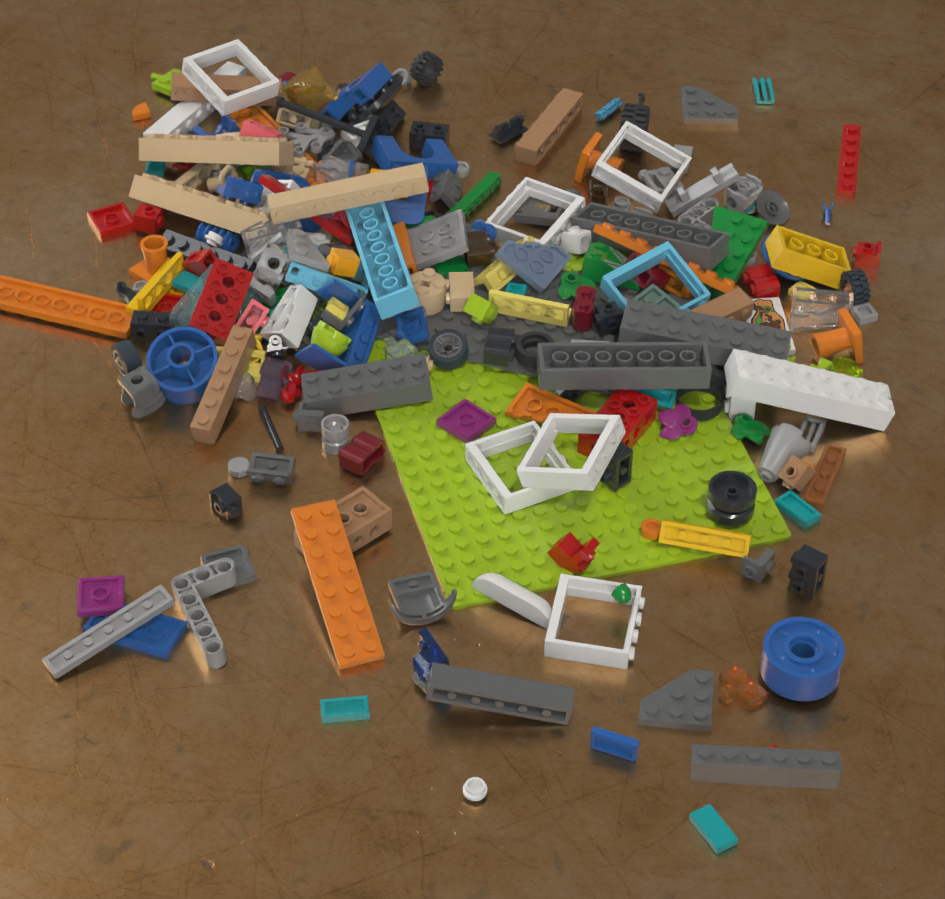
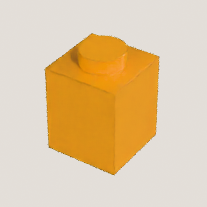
(343, 262)

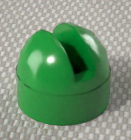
(622, 594)

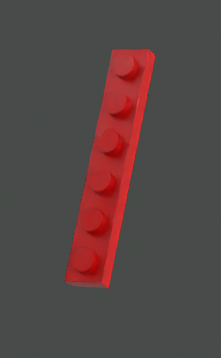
(848, 161)

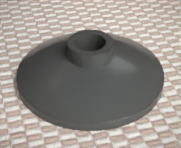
(772, 207)

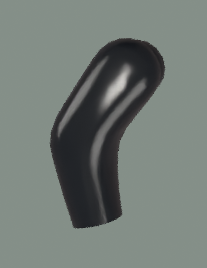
(124, 292)

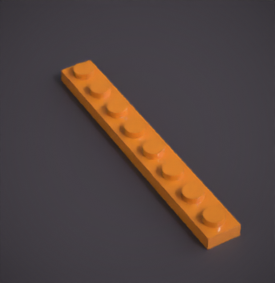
(641, 246)

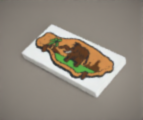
(771, 314)

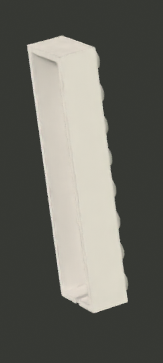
(808, 390)

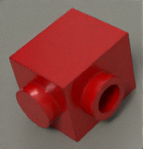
(148, 219)

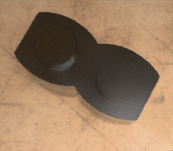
(479, 249)

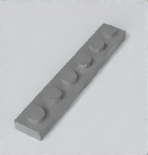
(108, 631)

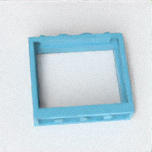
(646, 261)
(315, 279)

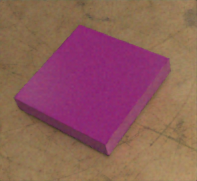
(466, 421)
(100, 595)

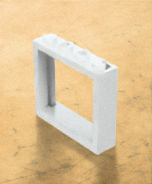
(223, 103)
(628, 185)
(541, 191)
(480, 449)
(587, 478)
(587, 653)

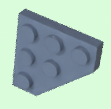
(534, 262)

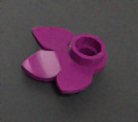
(675, 420)

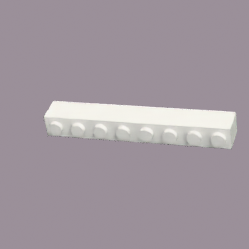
(189, 113)

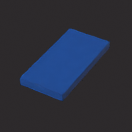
(154, 637)

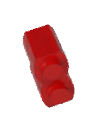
(760, 281)

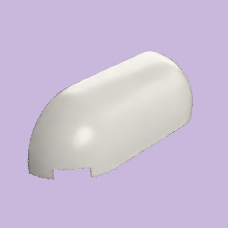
(514, 597)

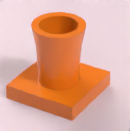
(591, 155)
(155, 255)
(845, 337)

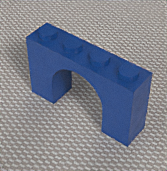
(357, 91)
(434, 152)

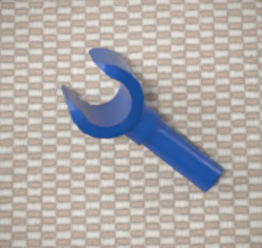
(827, 211)

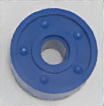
(187, 381)
(802, 658)

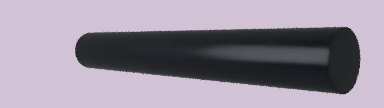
(270, 428)

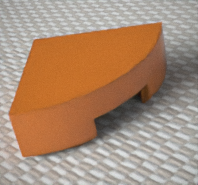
(141, 112)

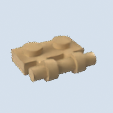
(300, 170)

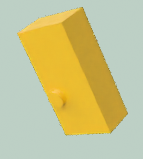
(807, 256)

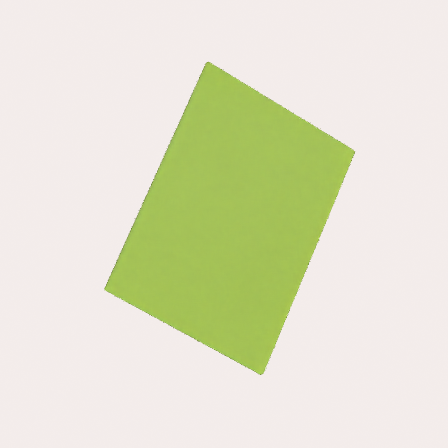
(474, 537)

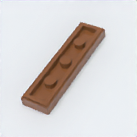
(825, 476)

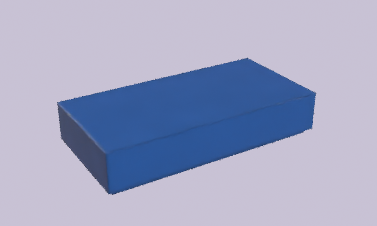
(614, 744)

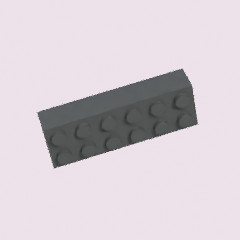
(368, 386)

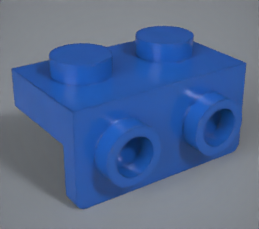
(242, 190)
(412, 325)

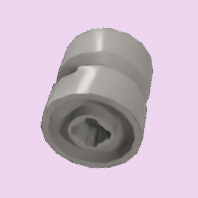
(335, 433)

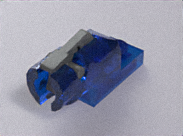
(429, 654)

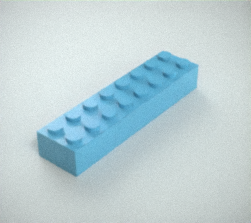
(382, 259)

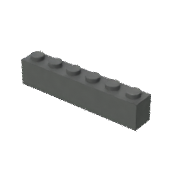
(500, 693)
(765, 766)

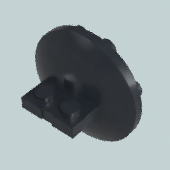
(380, 105)

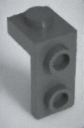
(333, 320)

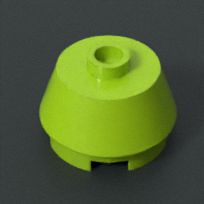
(330, 339)

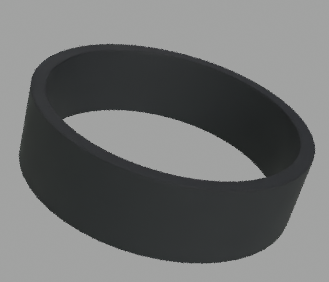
(703, 415)

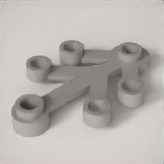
(322, 136)

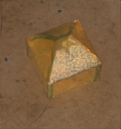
(308, 89)

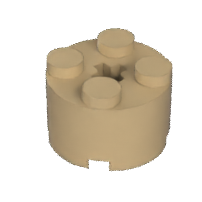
(430, 290)

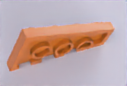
(537, 405)

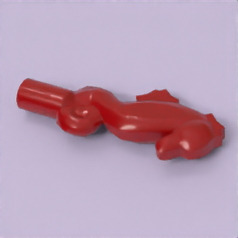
(291, 391)

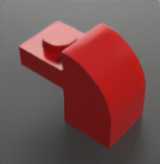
(572, 554)

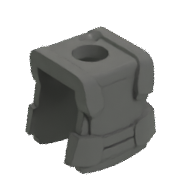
(142, 390)

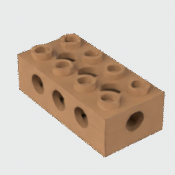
(362, 517)

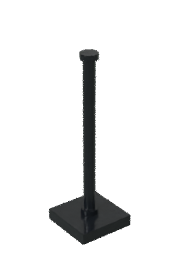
(374, 127)

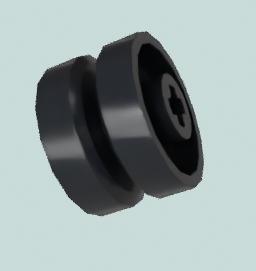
(731, 498)

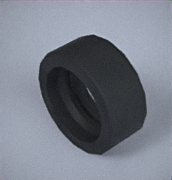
(526, 340)

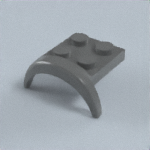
(419, 599)

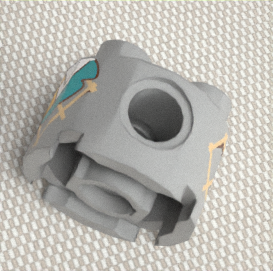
(742, 194)
(272, 253)

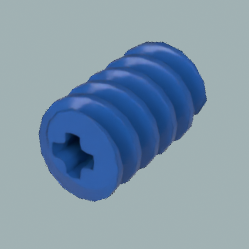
(230, 241)

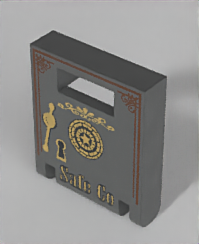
(537, 212)

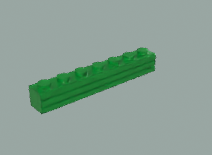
(478, 193)

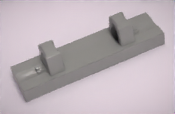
(702, 189)

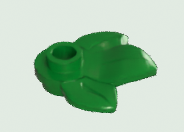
(570, 282)
(747, 427)

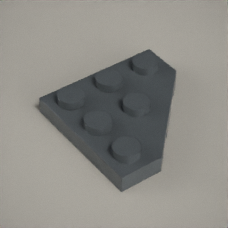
(705, 108)
(681, 703)

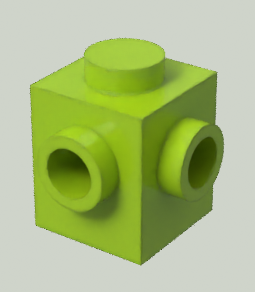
(481, 309)

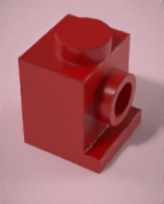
(867, 254)

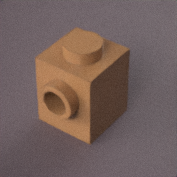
(796, 474)

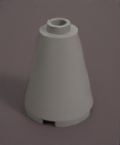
(782, 443)

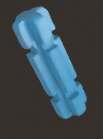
(608, 109)

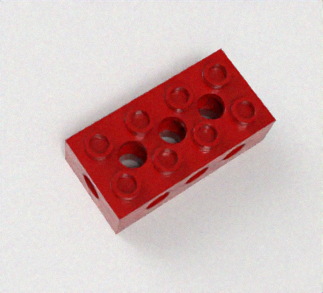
(220, 300)
(636, 413)

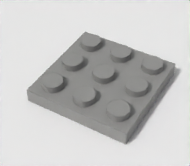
(439, 239)

